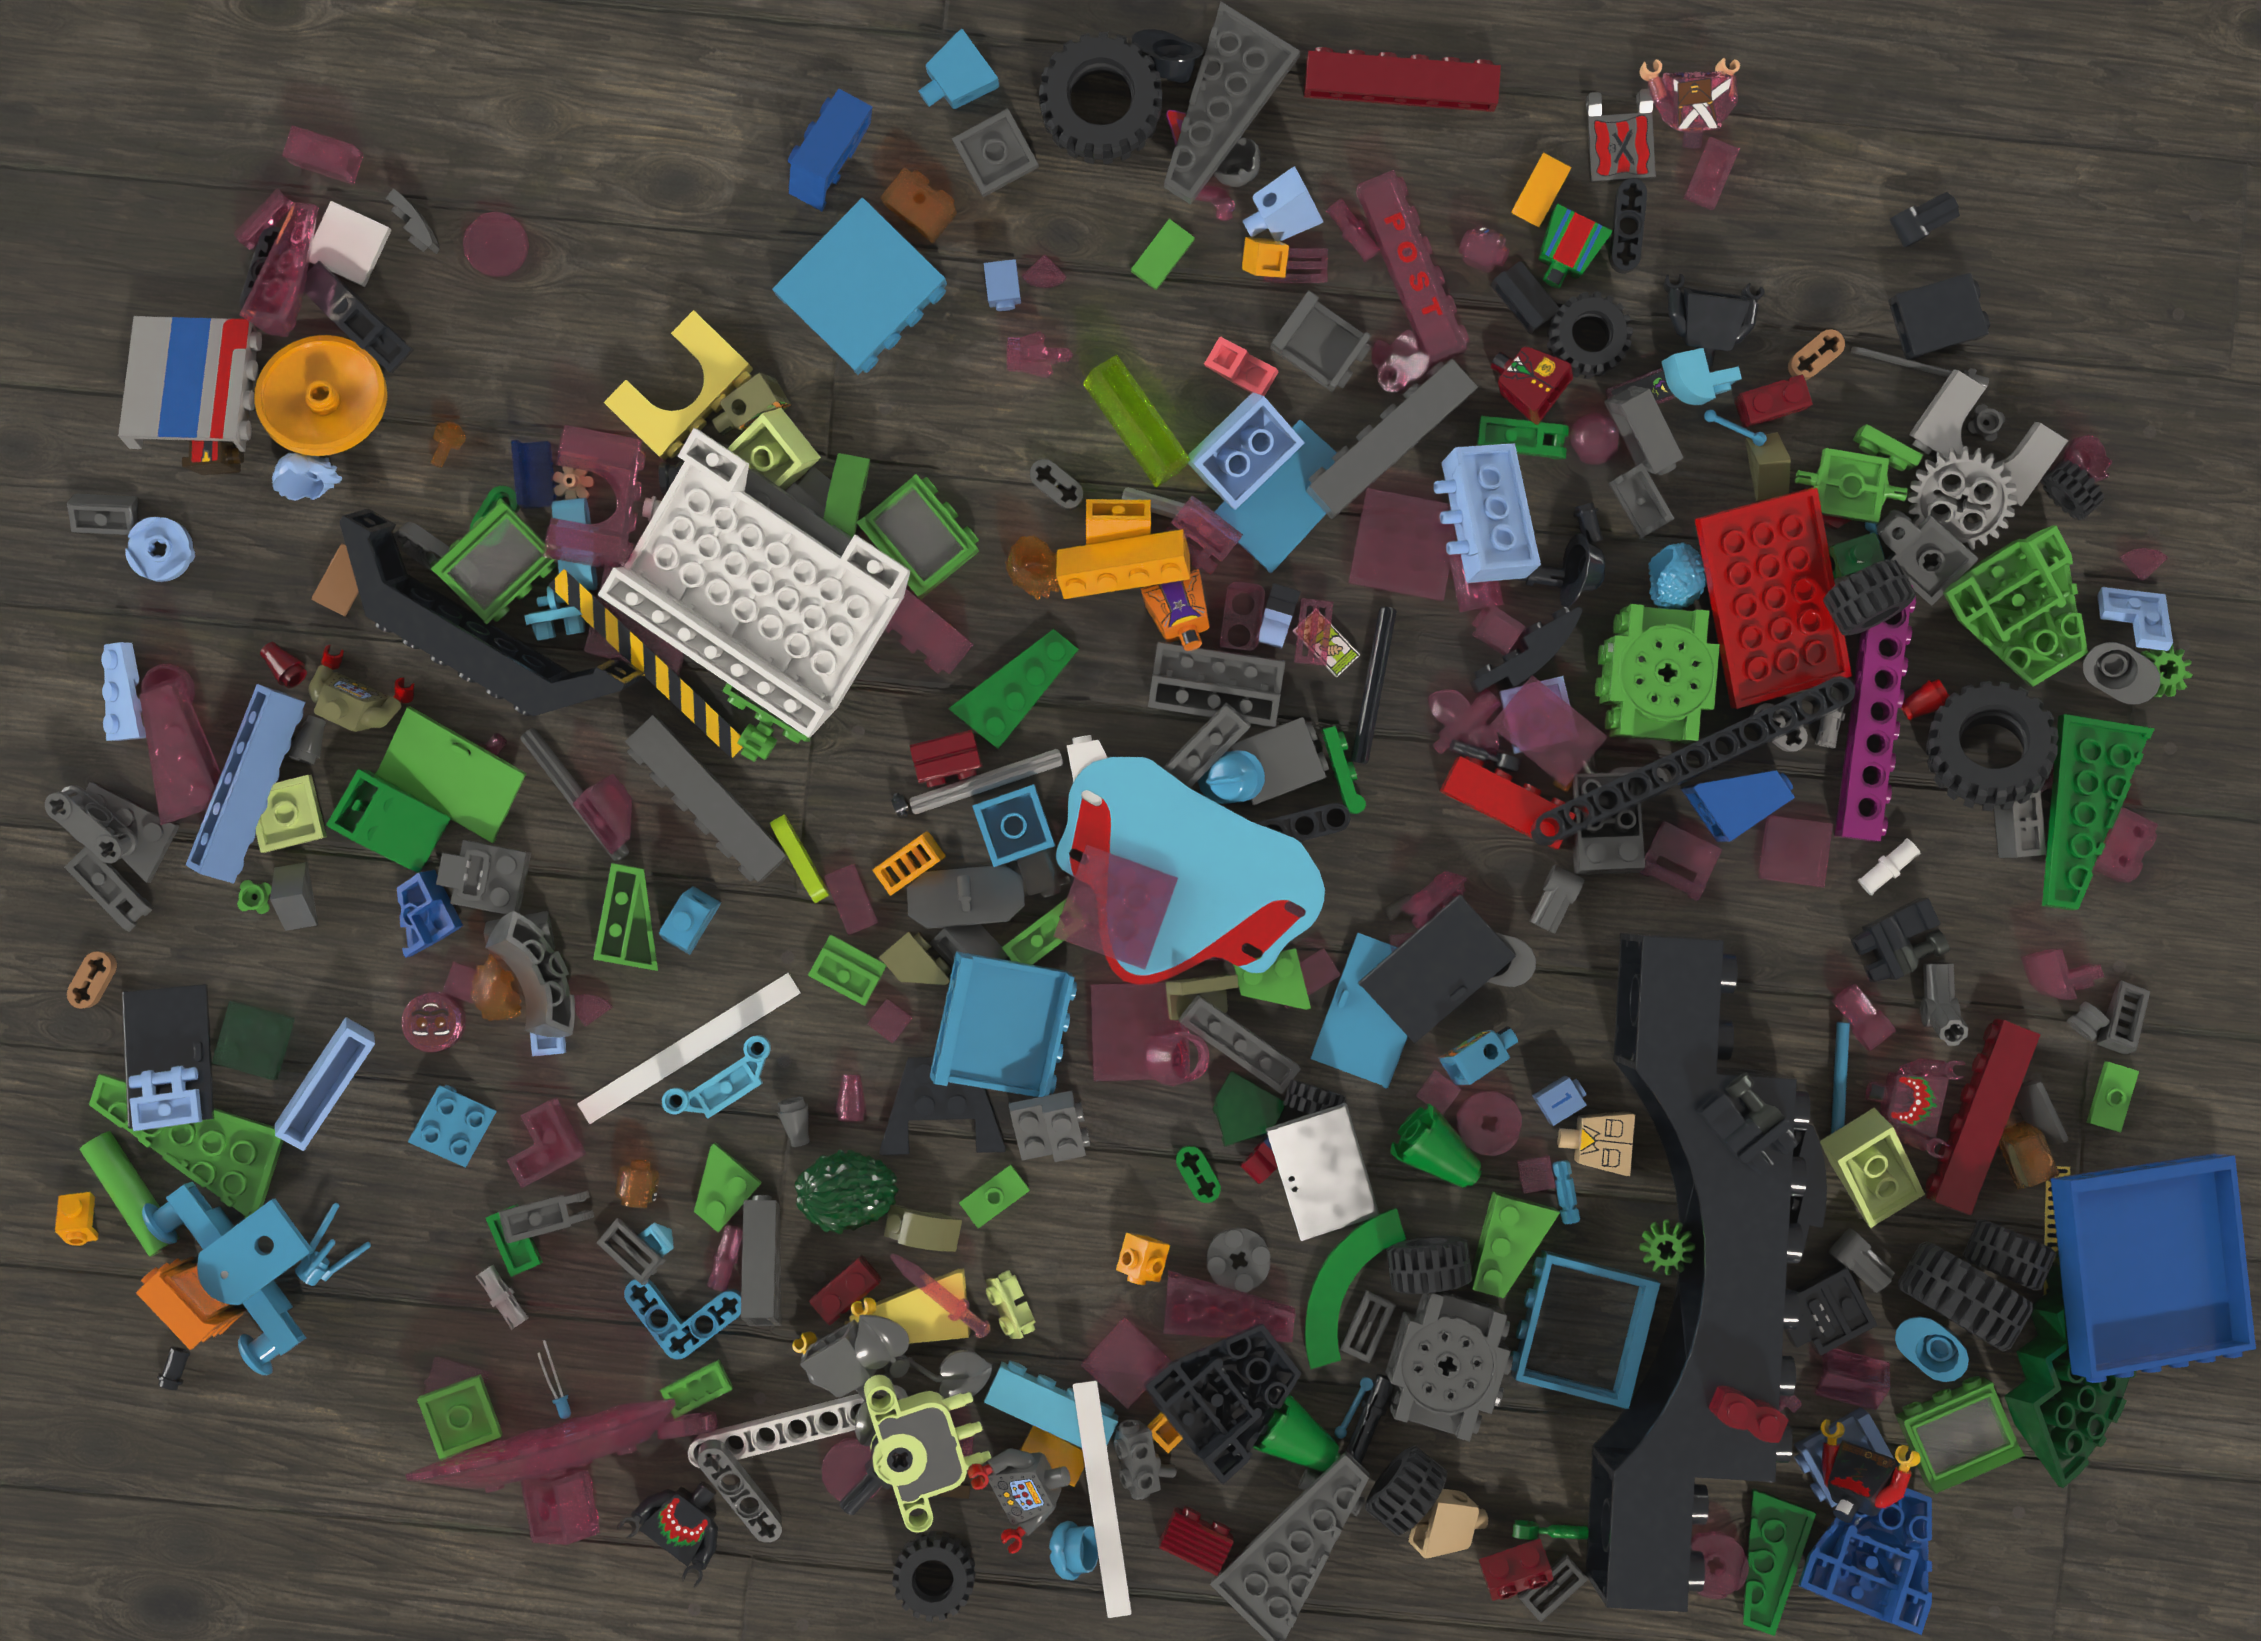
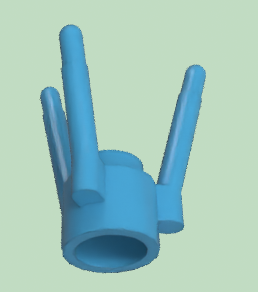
(316, 1264)

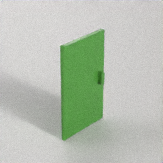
(465, 786)

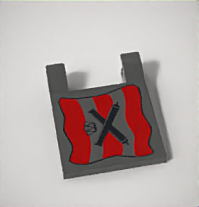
(1621, 143)

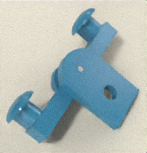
(235, 1267)

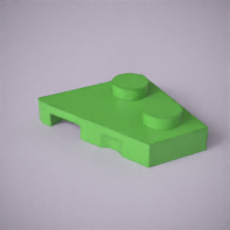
(723, 1188)

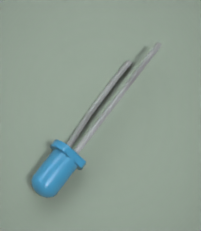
(561, 1402)

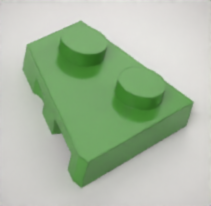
(1278, 984)

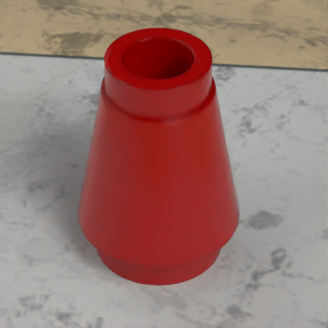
(1925, 699)

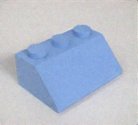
(1244, 450)

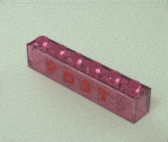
(1411, 267)

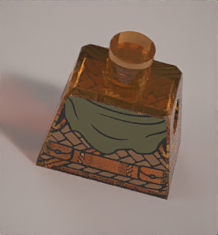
(2028, 1157)

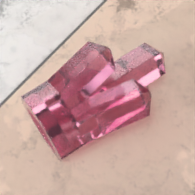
(1031, 356)

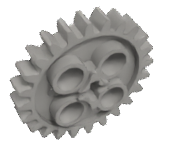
(1972, 472)

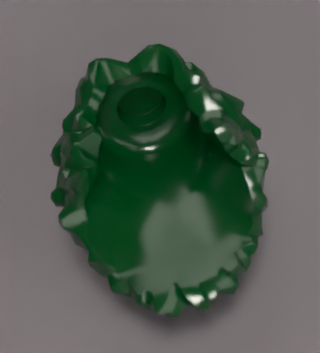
(845, 1191)

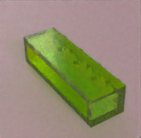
(1136, 421)

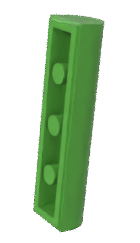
(123, 1186)

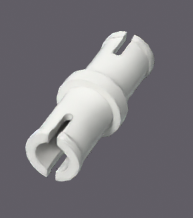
(1889, 866)

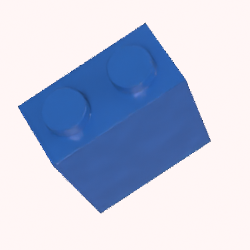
(1738, 803)

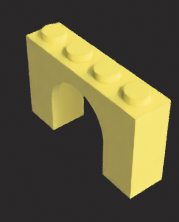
(666, 429)

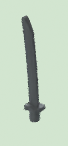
(1984, 381)

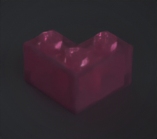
(554, 1143)

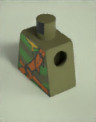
(758, 395)

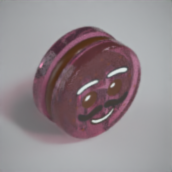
(434, 1021)

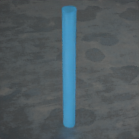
(1840, 1076)

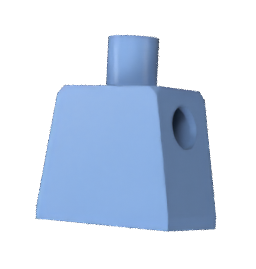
(1283, 208)

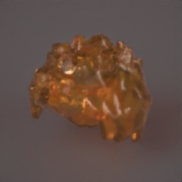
(1033, 566)
(494, 992)

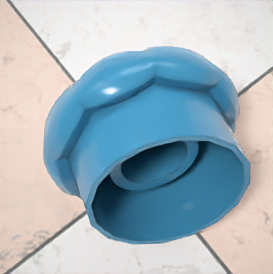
(1073, 1550)

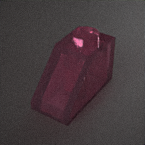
(607, 812)

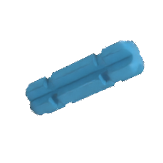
(1566, 1192)

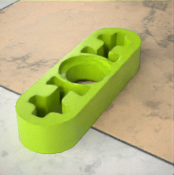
(799, 858)

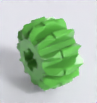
(2175, 668)
(1679, 1246)

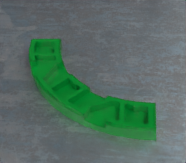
(1335, 1278)

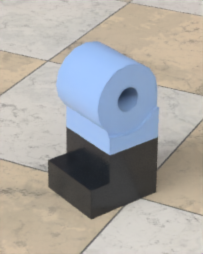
(1278, 615)

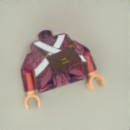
(1693, 99)

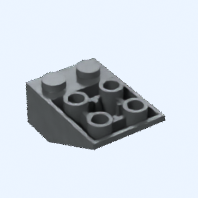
(1614, 843)

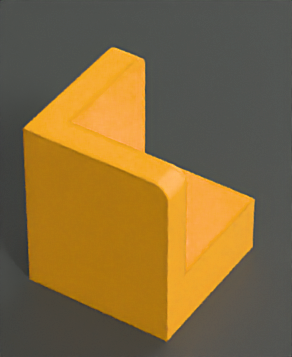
(1265, 257)

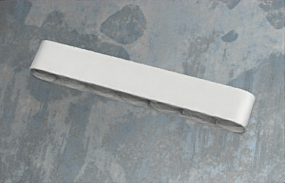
(782, 1428)

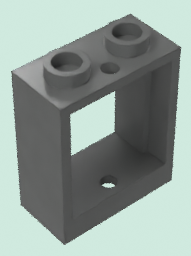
(1644, 429)

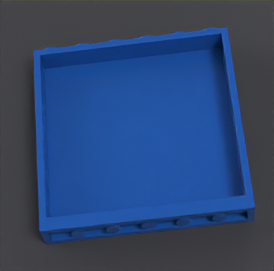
(2153, 1266)

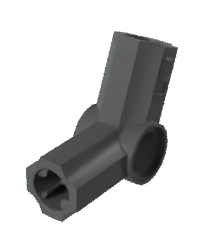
(1940, 1006)

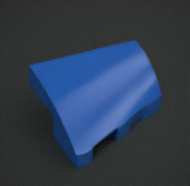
(425, 912)

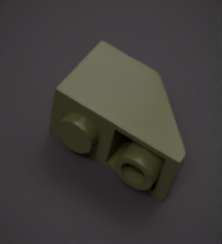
(913, 963)

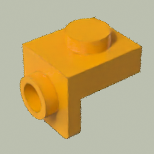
(75, 1218)

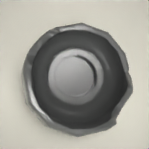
(1240, 164)

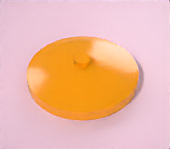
(320, 395)

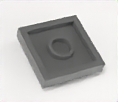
(995, 152)

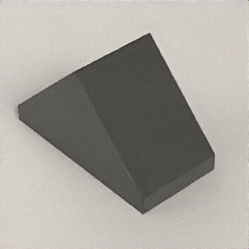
(294, 896)

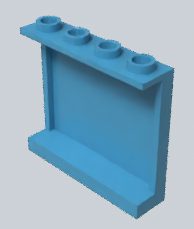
(861, 287)
(1003, 1025)

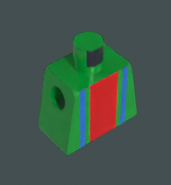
(1570, 245)

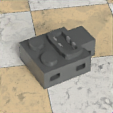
(485, 876)

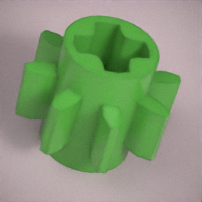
(757, 741)

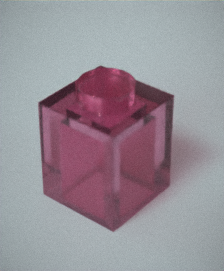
(1497, 629)

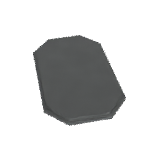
(965, 896)

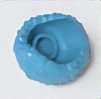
(1676, 576)

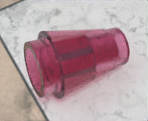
(851, 1099)

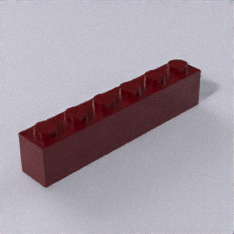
(1402, 80)
(1982, 1115)

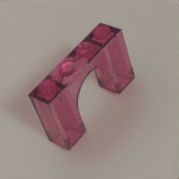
(618, 462)

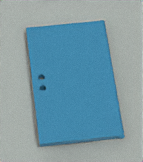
(1281, 509)
(1356, 1029)

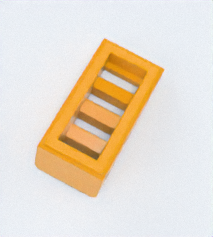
(929, 845)

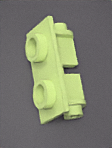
(1013, 1317)

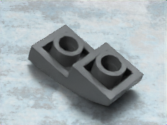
(417, 226)

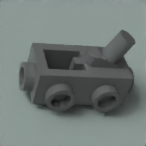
(1139, 1462)

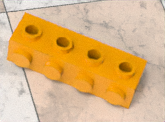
(1123, 564)

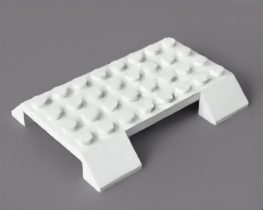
(755, 591)

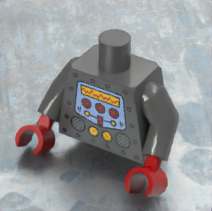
(1024, 1488)

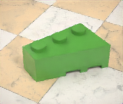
(625, 922)
(1508, 1241)

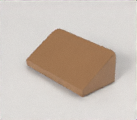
(338, 584)

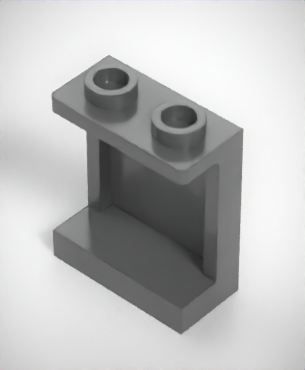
(1321, 343)
(1286, 758)

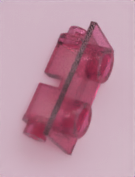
(1439, 891)

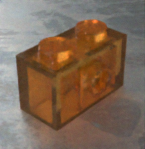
(919, 204)

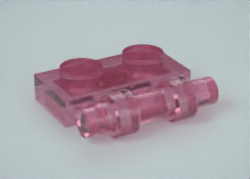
(1208, 531)

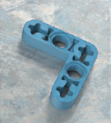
(675, 1326)

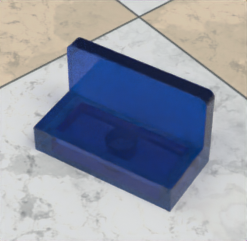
(533, 474)

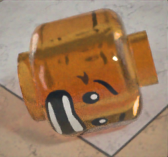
(637, 1184)

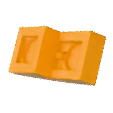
(1541, 189)

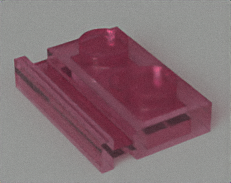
(1473, 595)

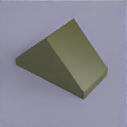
(1769, 467)

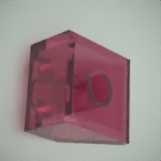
(561, 1508)

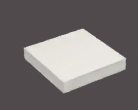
(348, 243)

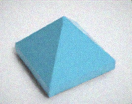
(659, 1238)

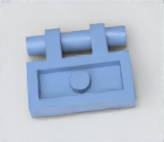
(165, 1109)

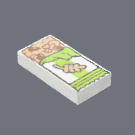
(1340, 652)

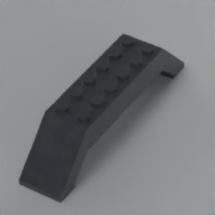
(460, 637)

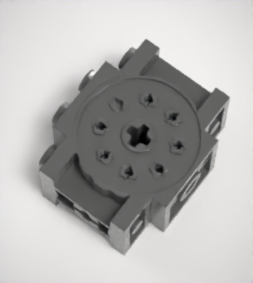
(1470, 1381)

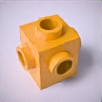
(1142, 1258)

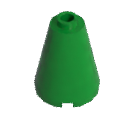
(1436, 1148)
(1298, 1438)

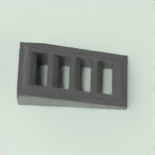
(2131, 1034)

